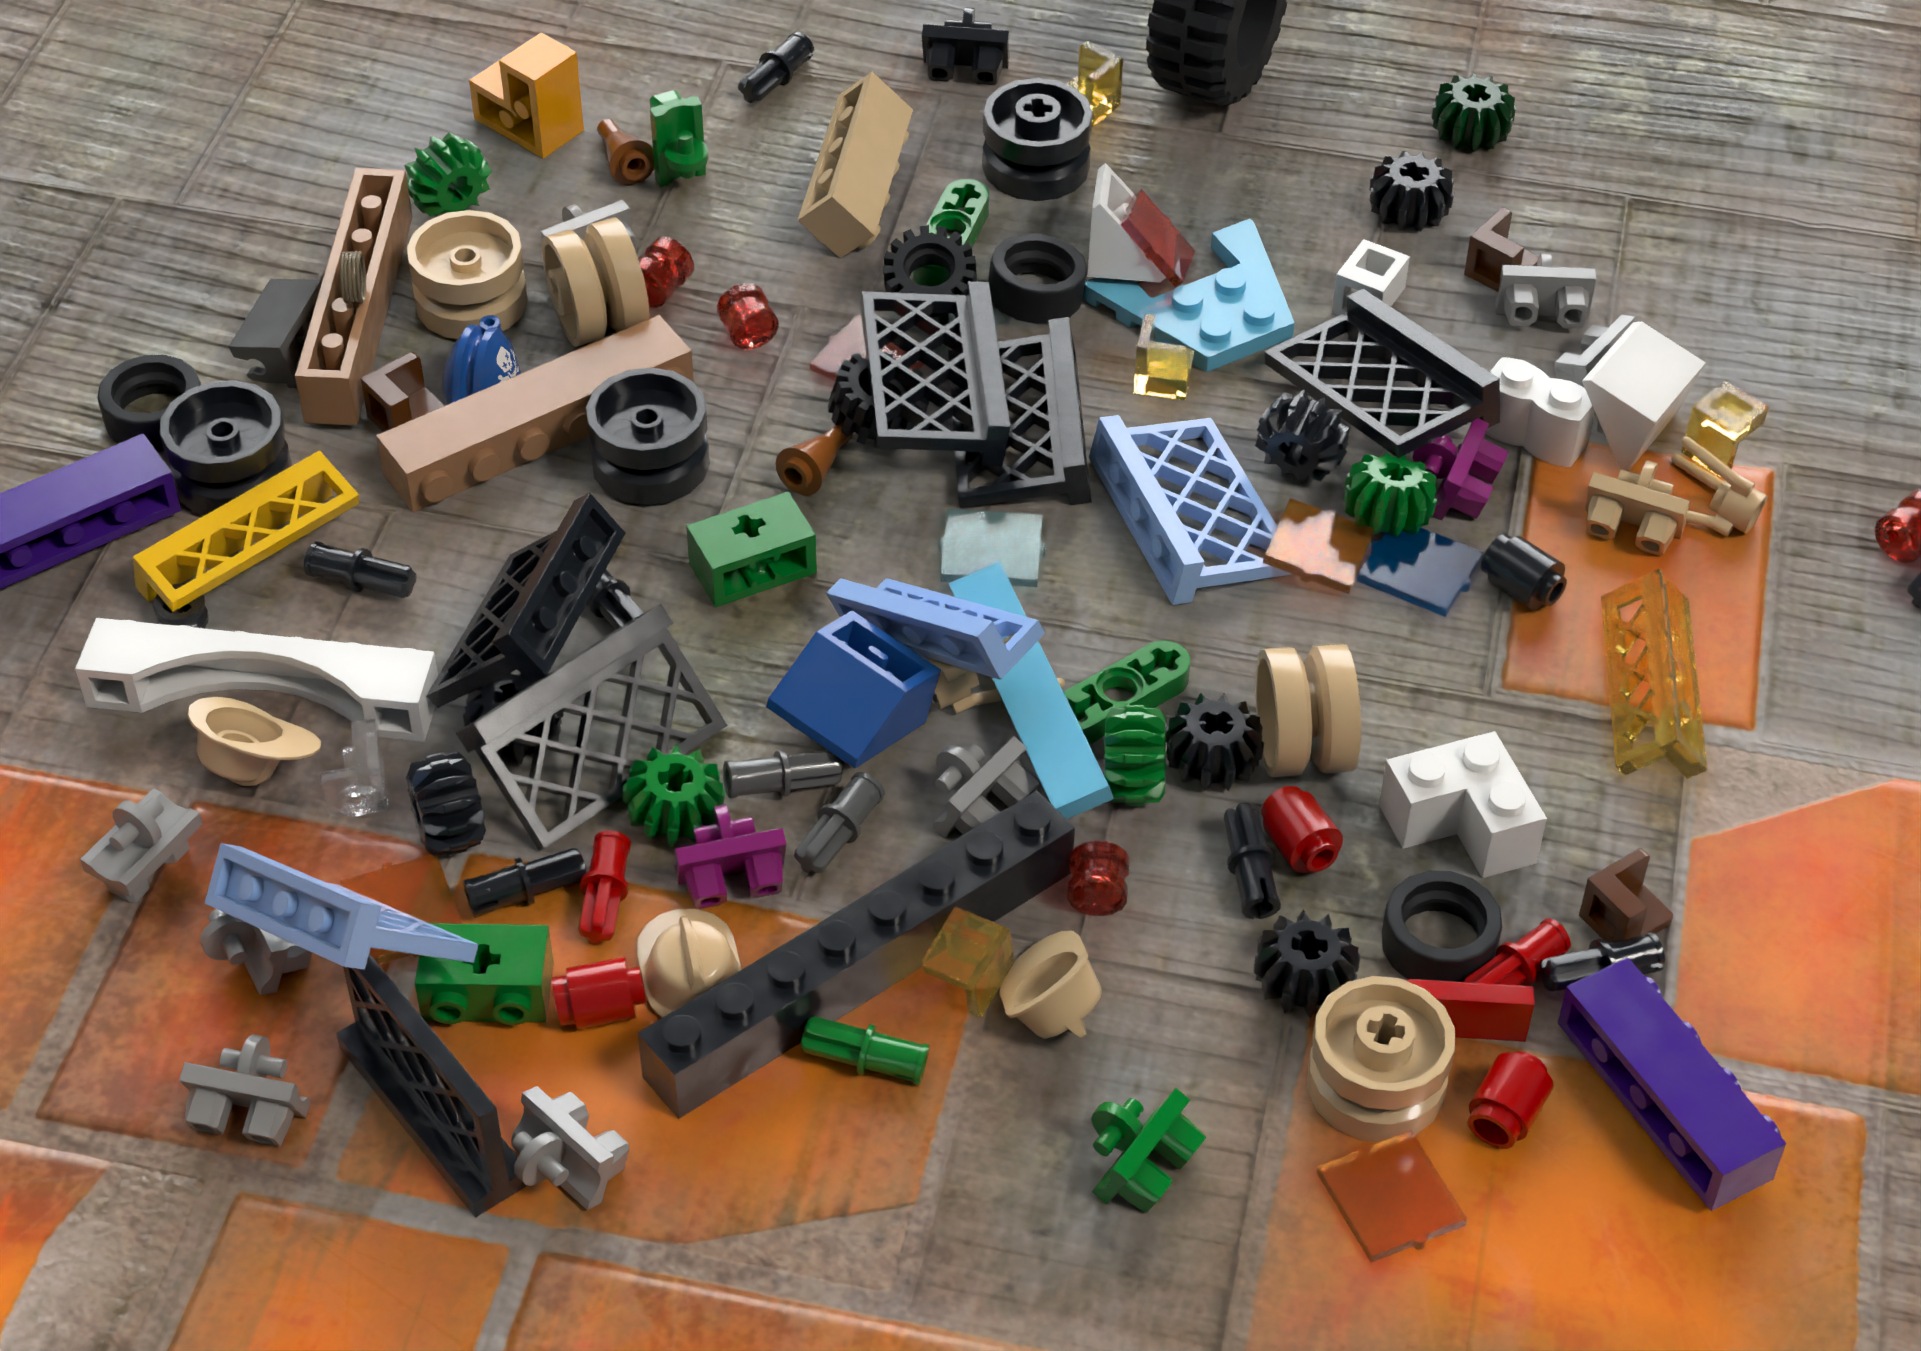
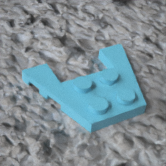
(1215, 316)

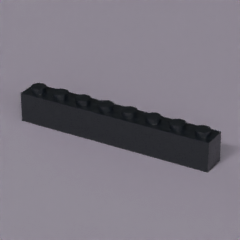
(851, 954)

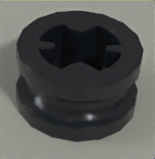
(194, 613)

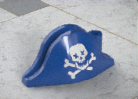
(478, 360)

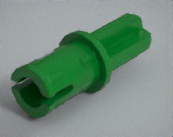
(865, 1049)

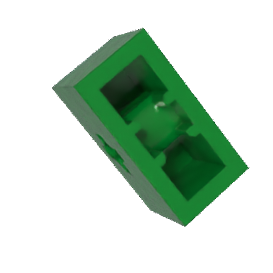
(752, 549)
(502, 985)

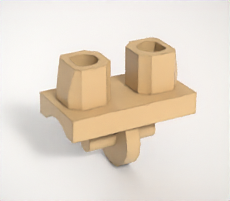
(1638, 501)

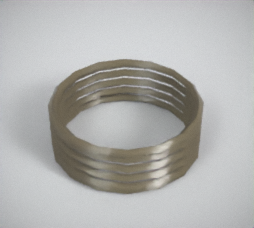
(352, 285)

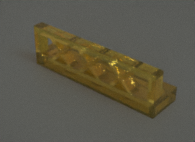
(1666, 664)

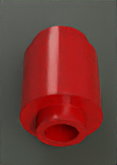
(1301, 829)
(598, 993)
(1509, 1099)

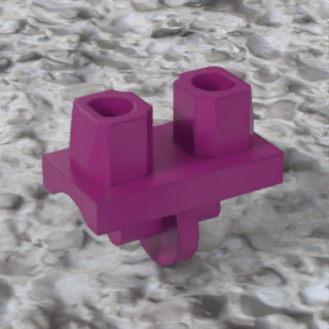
(1453, 464)
(727, 850)

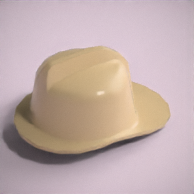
(246, 741)
(684, 957)
(1052, 986)

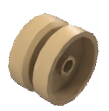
(465, 270)
(595, 281)
(1308, 709)
(1380, 1058)

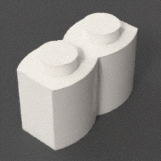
(1541, 413)

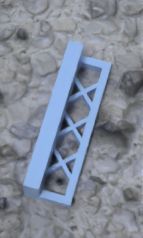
(941, 624)

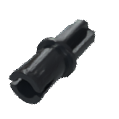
(776, 67)
(359, 570)
(613, 601)
(1251, 861)
(523, 881)
(1562, 970)

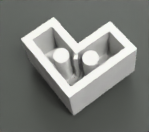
(1467, 792)

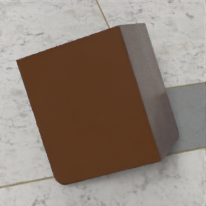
(1491, 249)
(397, 393)
(1620, 904)

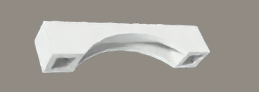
(150, 664)

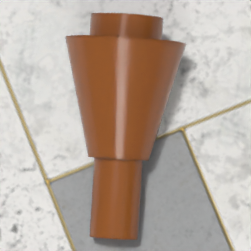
(628, 156)
(807, 463)

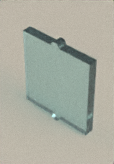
(986, 537)

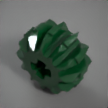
(1473, 112)

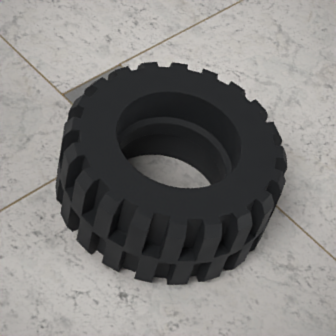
(1212, 45)

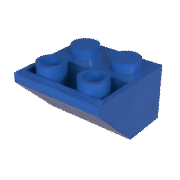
(855, 689)

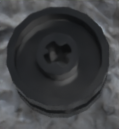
(1036, 139)
(648, 436)
(222, 442)

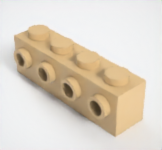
(856, 166)

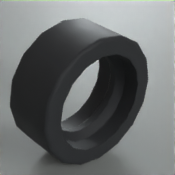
(1043, 256)
(138, 379)
(1447, 893)

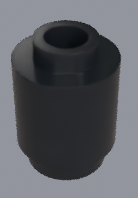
(1524, 571)

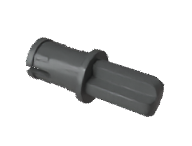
(781, 773)
(839, 823)

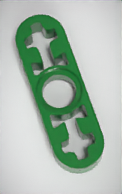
(948, 215)
(1131, 674)

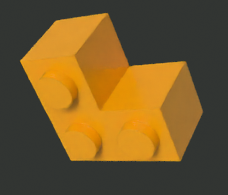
(531, 96)

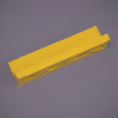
(237, 525)

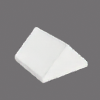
(1111, 248)
(1639, 389)

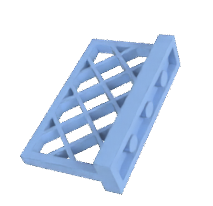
(1154, 511)
(321, 914)

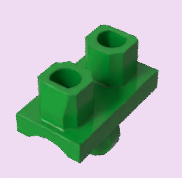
(677, 137)
(1132, 1173)

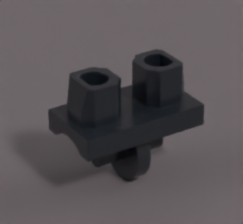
(967, 45)

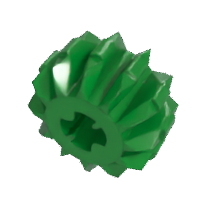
(447, 175)
(1390, 494)
(1135, 754)
(672, 794)

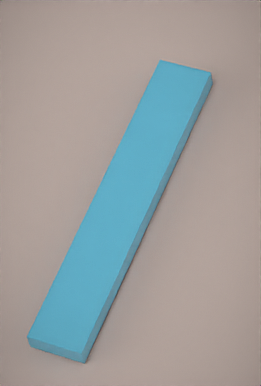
(1040, 709)

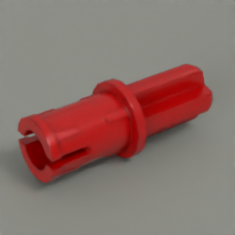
(604, 886)
(1521, 960)

